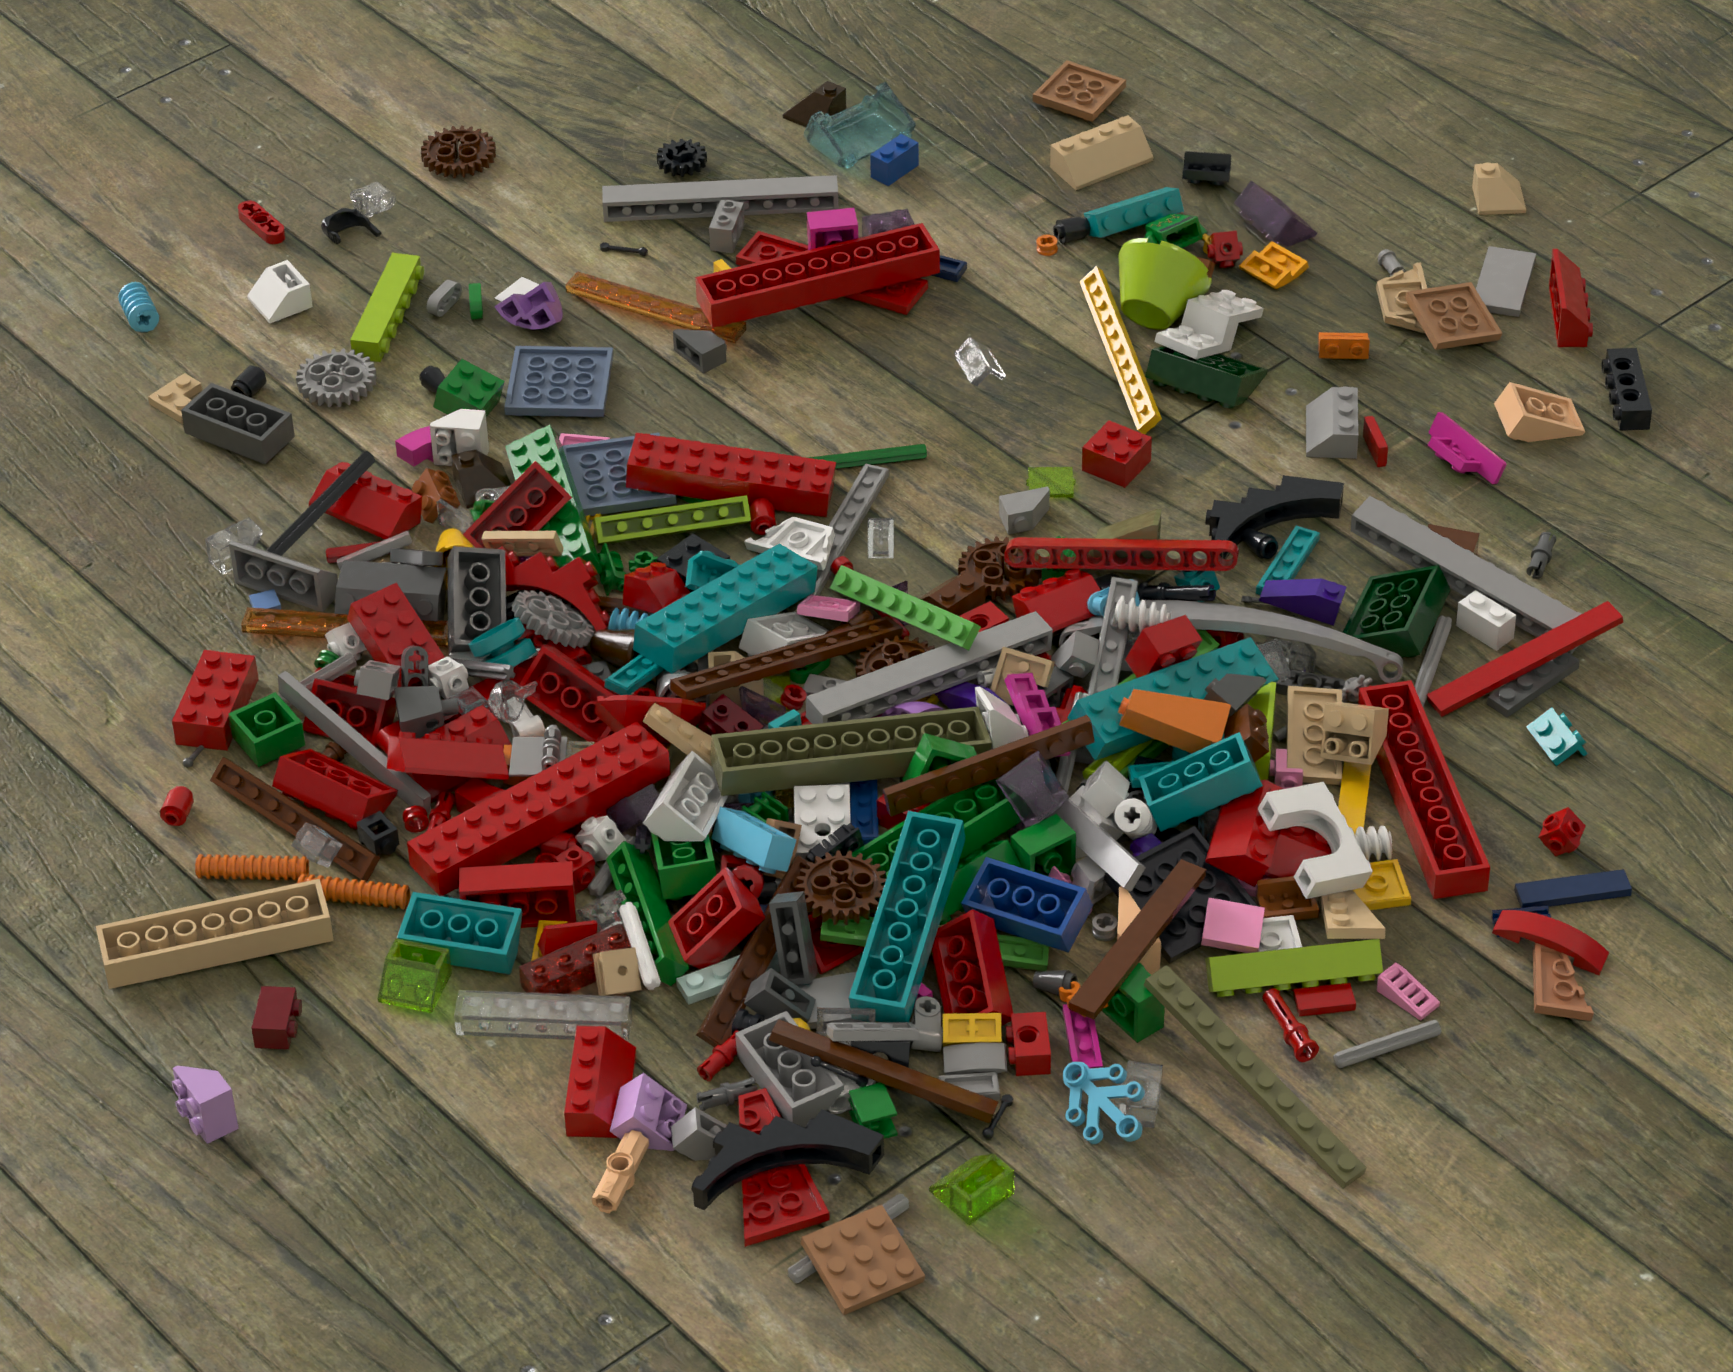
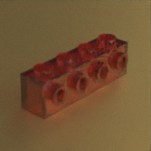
(572, 965)

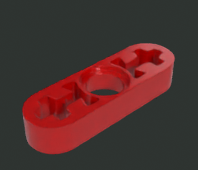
(259, 214)

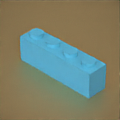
(753, 840)

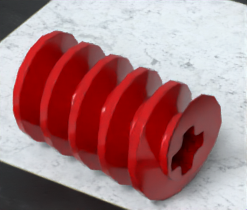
(753, 873)

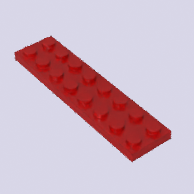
(894, 297)

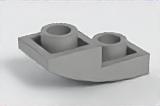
(974, 1058)

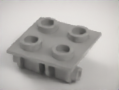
(536, 754)

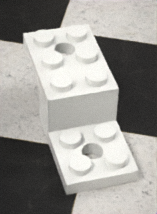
(1209, 324)
(820, 811)

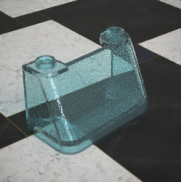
(859, 129)

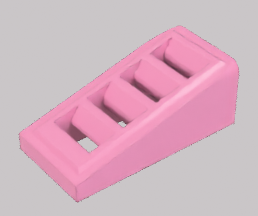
(1397, 977)

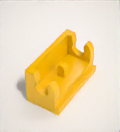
(971, 1028)

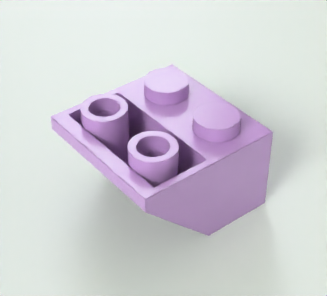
(205, 1102)
(648, 1109)

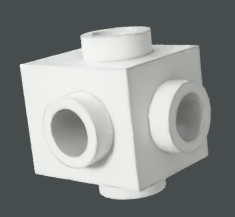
(344, 641)
(448, 677)
(599, 837)

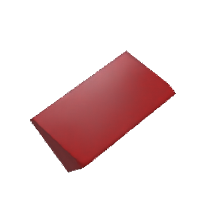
(561, 935)

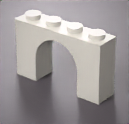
(1315, 808)

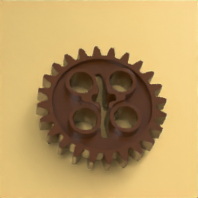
(441, 151)
(982, 564)
(889, 653)
(842, 887)

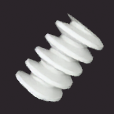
(1140, 616)
(1130, 811)
(1374, 842)

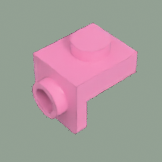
(1285, 776)

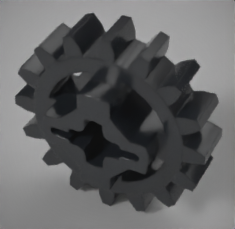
(682, 157)

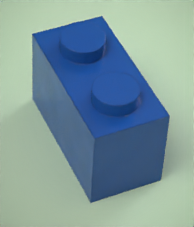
(894, 159)

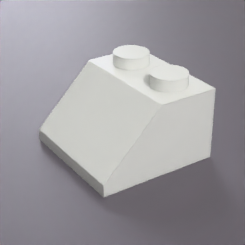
(999, 719)

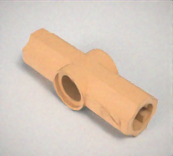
(620, 1171)

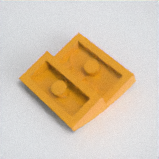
(1274, 265)

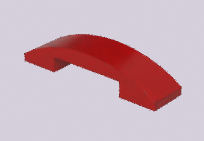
(1553, 934)

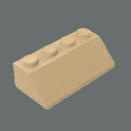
(1100, 153)

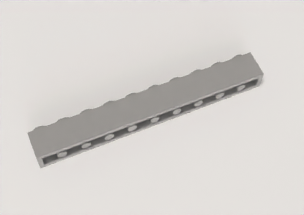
(703, 197)
(1462, 569)
(927, 672)

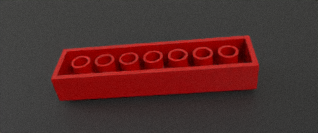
(727, 472)

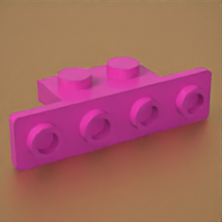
(1463, 449)

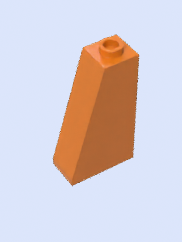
(1175, 719)

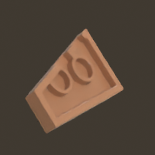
(1556, 987)

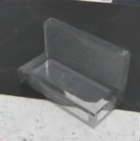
(977, 361)
(452, 517)

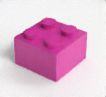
(831, 227)

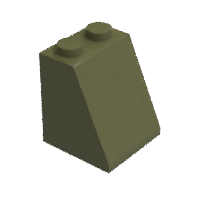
(1138, 527)

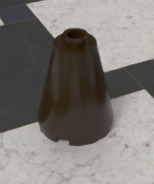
(614, 646)

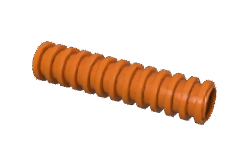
(251, 867)
(362, 891)

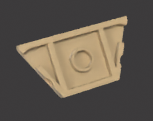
(1392, 295)

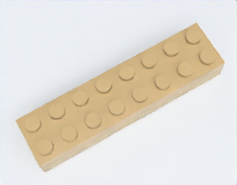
(214, 933)

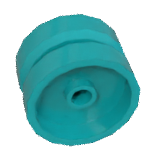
(500, 644)

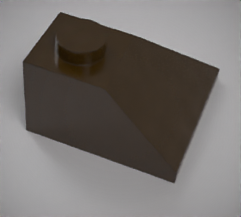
(826, 98)
(475, 472)

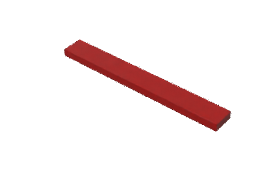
(1524, 658)

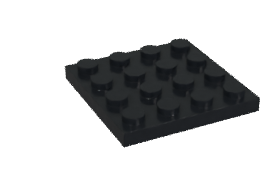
(1187, 926)

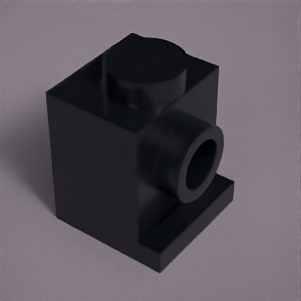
(383, 839)

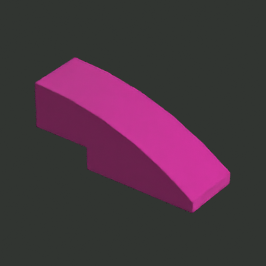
(415, 446)

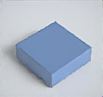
(265, 599)

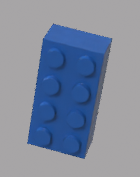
(1029, 904)

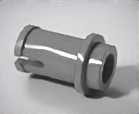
(1388, 259)

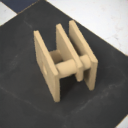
(617, 971)

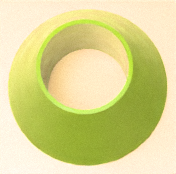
(1158, 282)

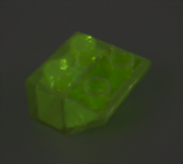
(414, 975)
(975, 1187)

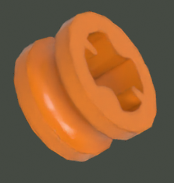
(1047, 245)

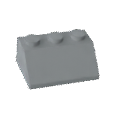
(1333, 424)

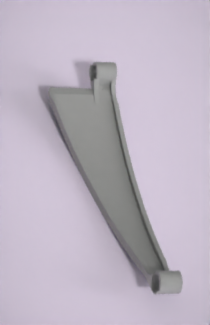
(1248, 620)

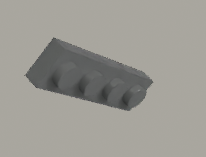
(1532, 684)

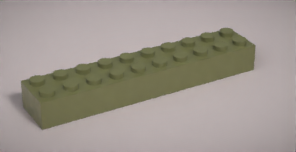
(835, 750)

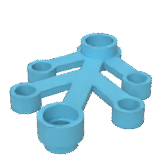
(1099, 1098)

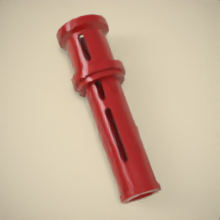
(1294, 1033)

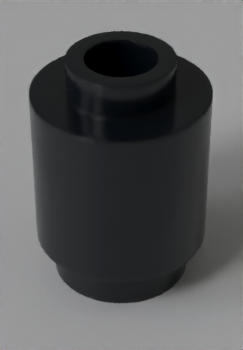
(1071, 229)
(249, 381)

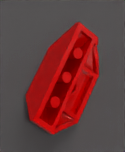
(624, 710)

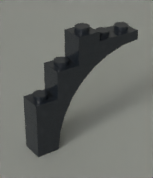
(1262, 508)
(783, 1143)

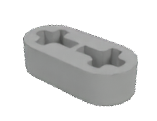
(444, 298)

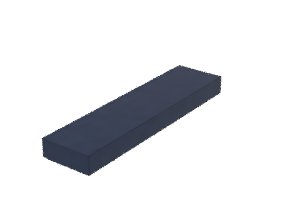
(1573, 889)

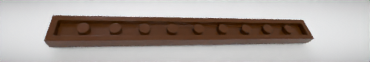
(785, 658)

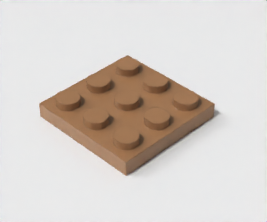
(1079, 90)
(1453, 315)
(862, 1259)

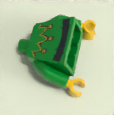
(1177, 230)

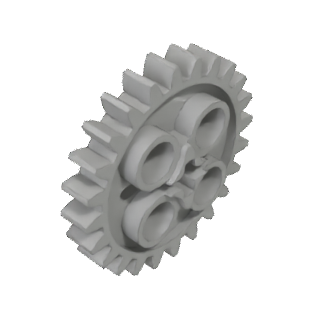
(336, 377)
(553, 619)

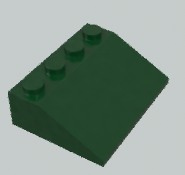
(1208, 377)
(1399, 609)

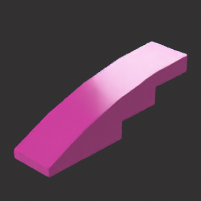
(1031, 704)

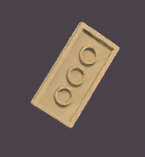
(1305, 731)

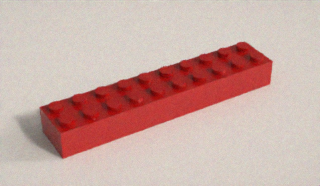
(817, 275)
(1427, 795)
(539, 807)

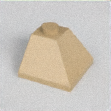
(1496, 190)

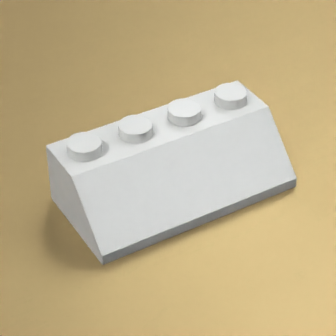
(687, 802)

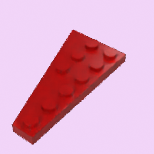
(777, 1198)

